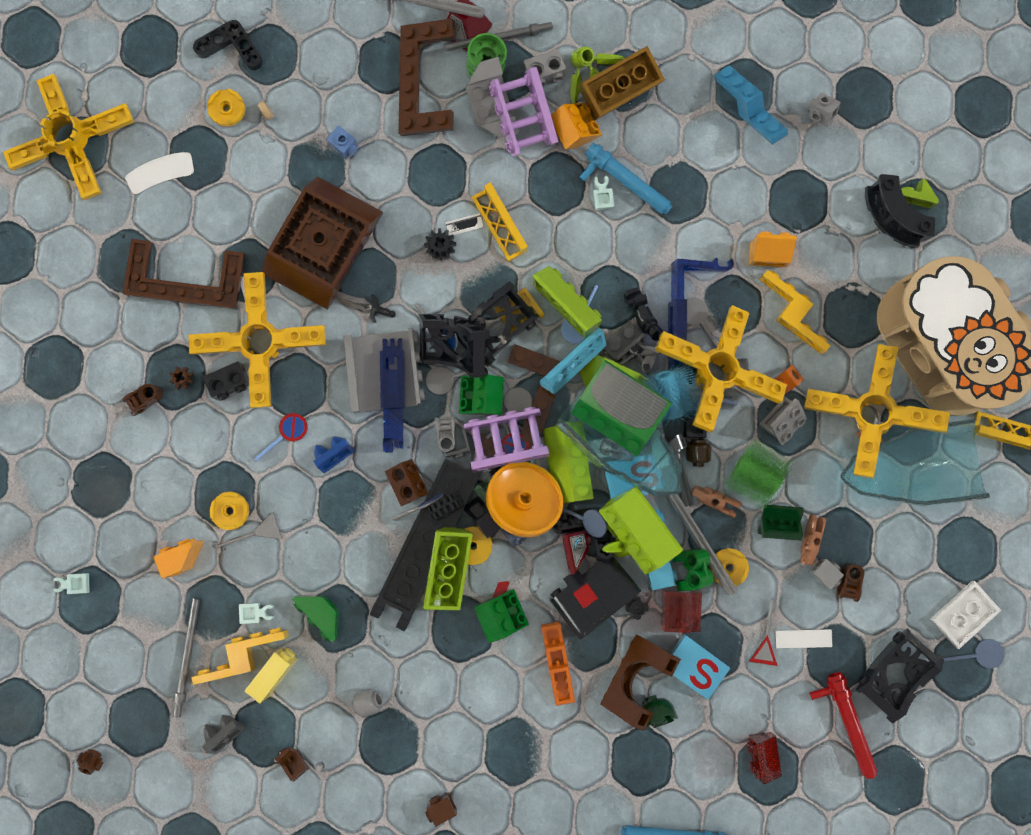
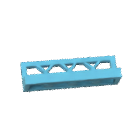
(574, 362)

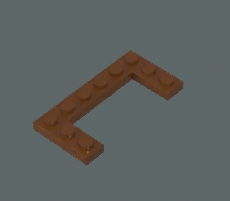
(411, 36)
(224, 296)
(543, 399)

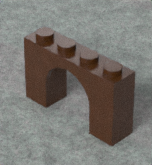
(619, 695)

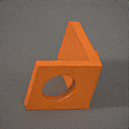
(787, 378)

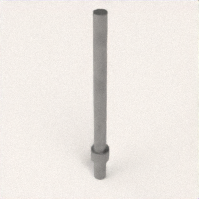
(532, 29)
(180, 695)

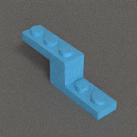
(751, 104)

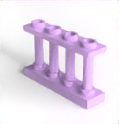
(536, 98)
(519, 454)

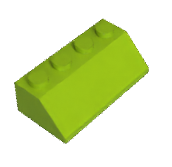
(566, 301)
(568, 466)
(640, 530)
(448, 569)

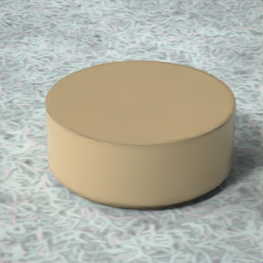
(265, 109)

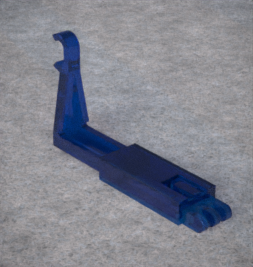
(678, 306)
(392, 394)

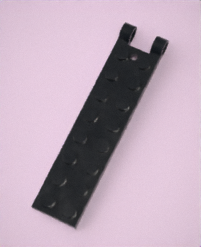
(411, 569)

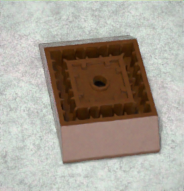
(313, 267)

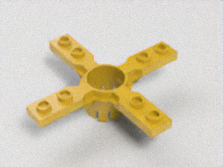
(72, 150)
(238, 341)
(724, 355)
(878, 395)

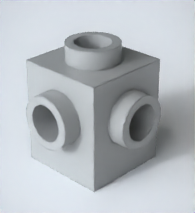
(823, 109)

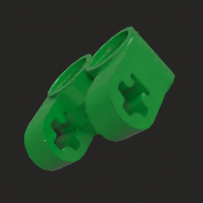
(699, 575)

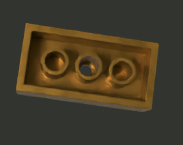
(636, 73)

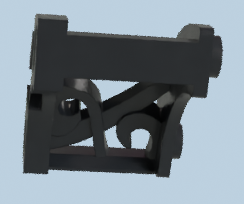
(895, 215)
(500, 298)
(473, 336)
(899, 705)

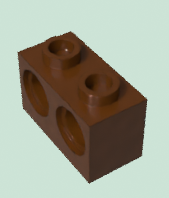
(406, 482)

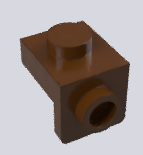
(292, 763)

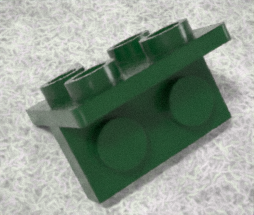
(781, 522)

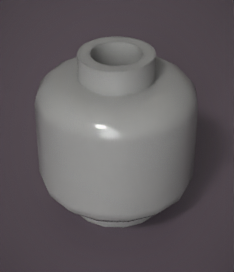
(367, 703)

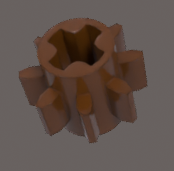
(187, 380)
(89, 761)

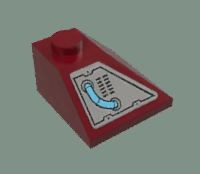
(468, 26)
(575, 548)

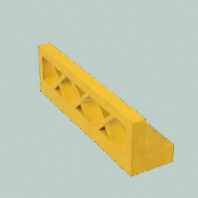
(504, 216)
(994, 433)

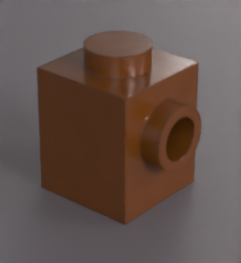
(441, 809)

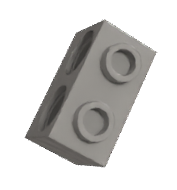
(543, 65)

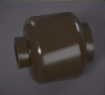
(698, 452)

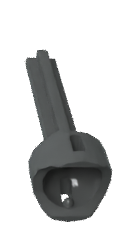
(677, 445)

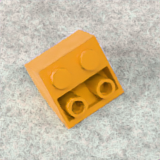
(575, 125)
(772, 249)
(178, 559)

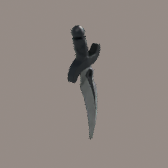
(365, 306)

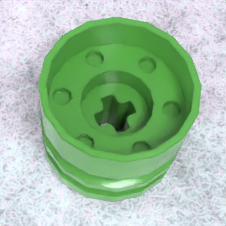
(483, 48)

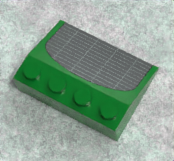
(621, 407)

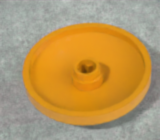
(524, 499)

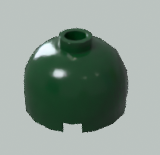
(662, 711)

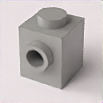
(827, 573)

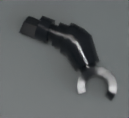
(643, 314)

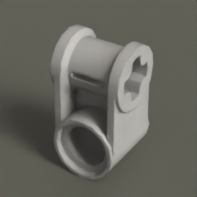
(445, 432)

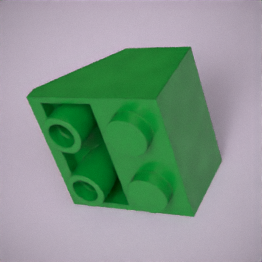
(481, 395)
(501, 616)

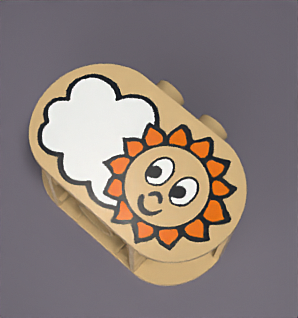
(958, 336)

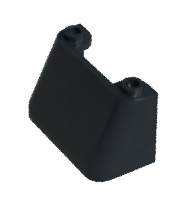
(611, 586)

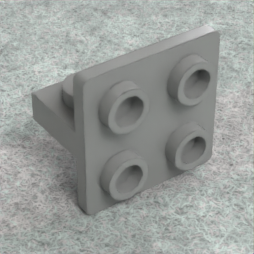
(784, 420)

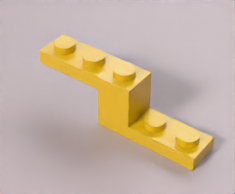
(795, 311)
(239, 656)

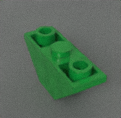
(320, 613)

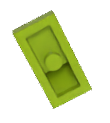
(922, 196)

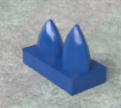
(327, 459)

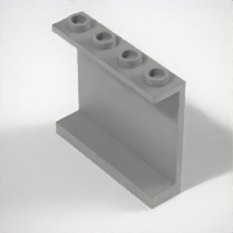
(363, 369)

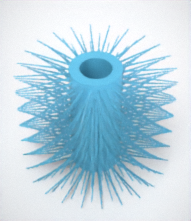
(668, 388)

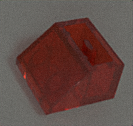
(681, 611)
(765, 757)

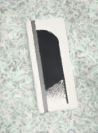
(464, 224)

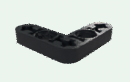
(228, 38)
(574, 527)

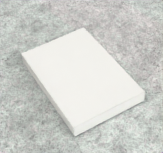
(965, 614)

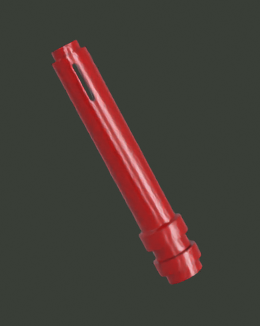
(842, 695)

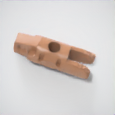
(707, 495)
(812, 539)

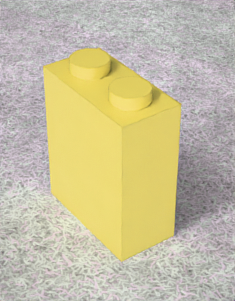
(271, 674)

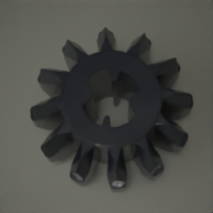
(441, 237)

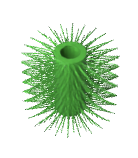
(758, 473)

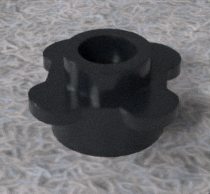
(642, 608)

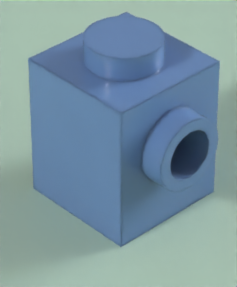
(342, 142)

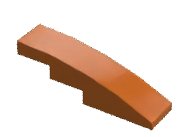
(557, 663)

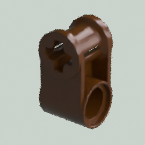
(139, 399)
(851, 583)

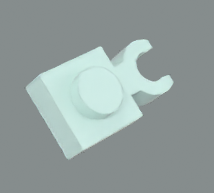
(603, 197)
(74, 584)
(252, 613)

